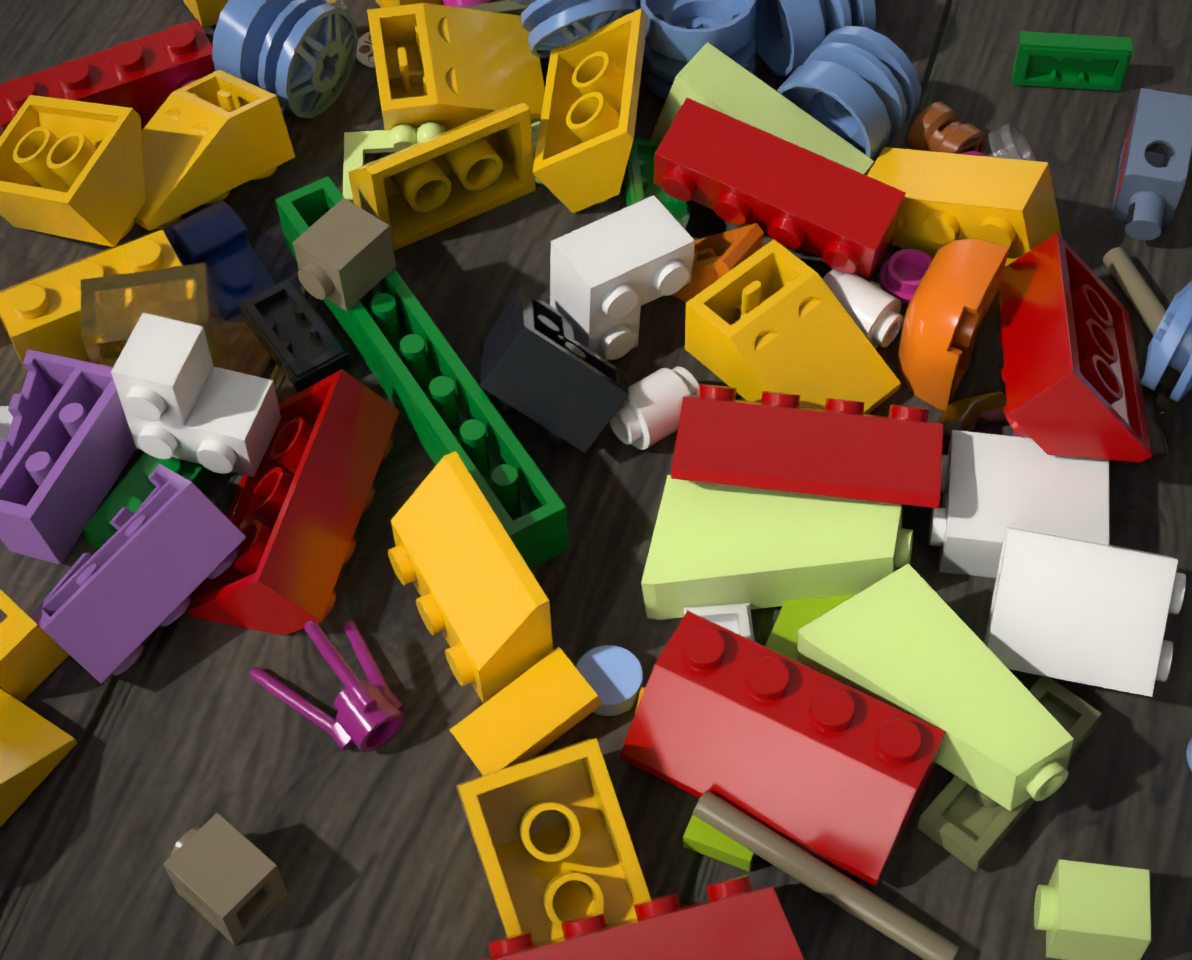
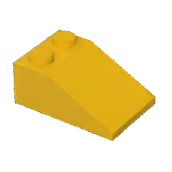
(554, 842)

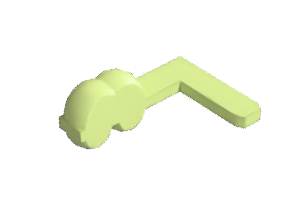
(380, 141)

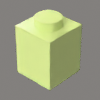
(1094, 912)

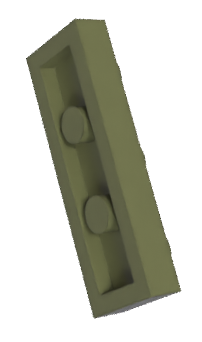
(974, 824)

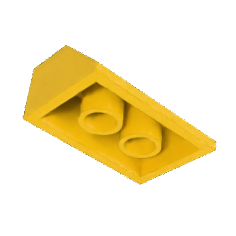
(591, 113)
(72, 169)
(449, 176)
(47, 309)
(470, 580)

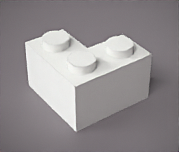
(616, 267)
(187, 405)

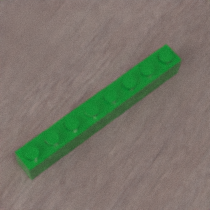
(439, 394)

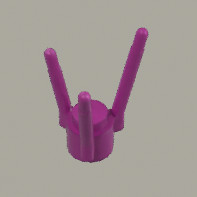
(365, 713)

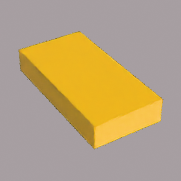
(527, 714)

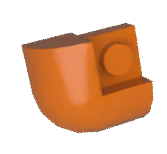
(946, 316)

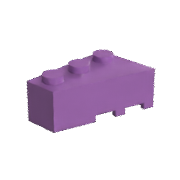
(59, 454)
(139, 576)

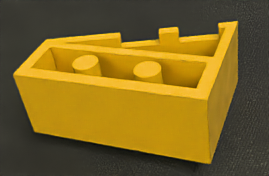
(969, 199)

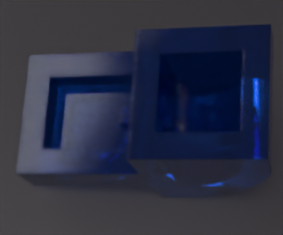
(220, 240)

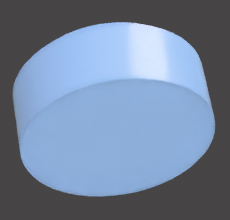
(614, 677)

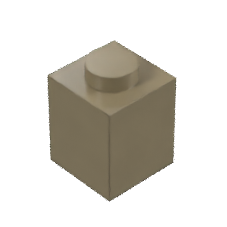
(344, 254)
(225, 877)

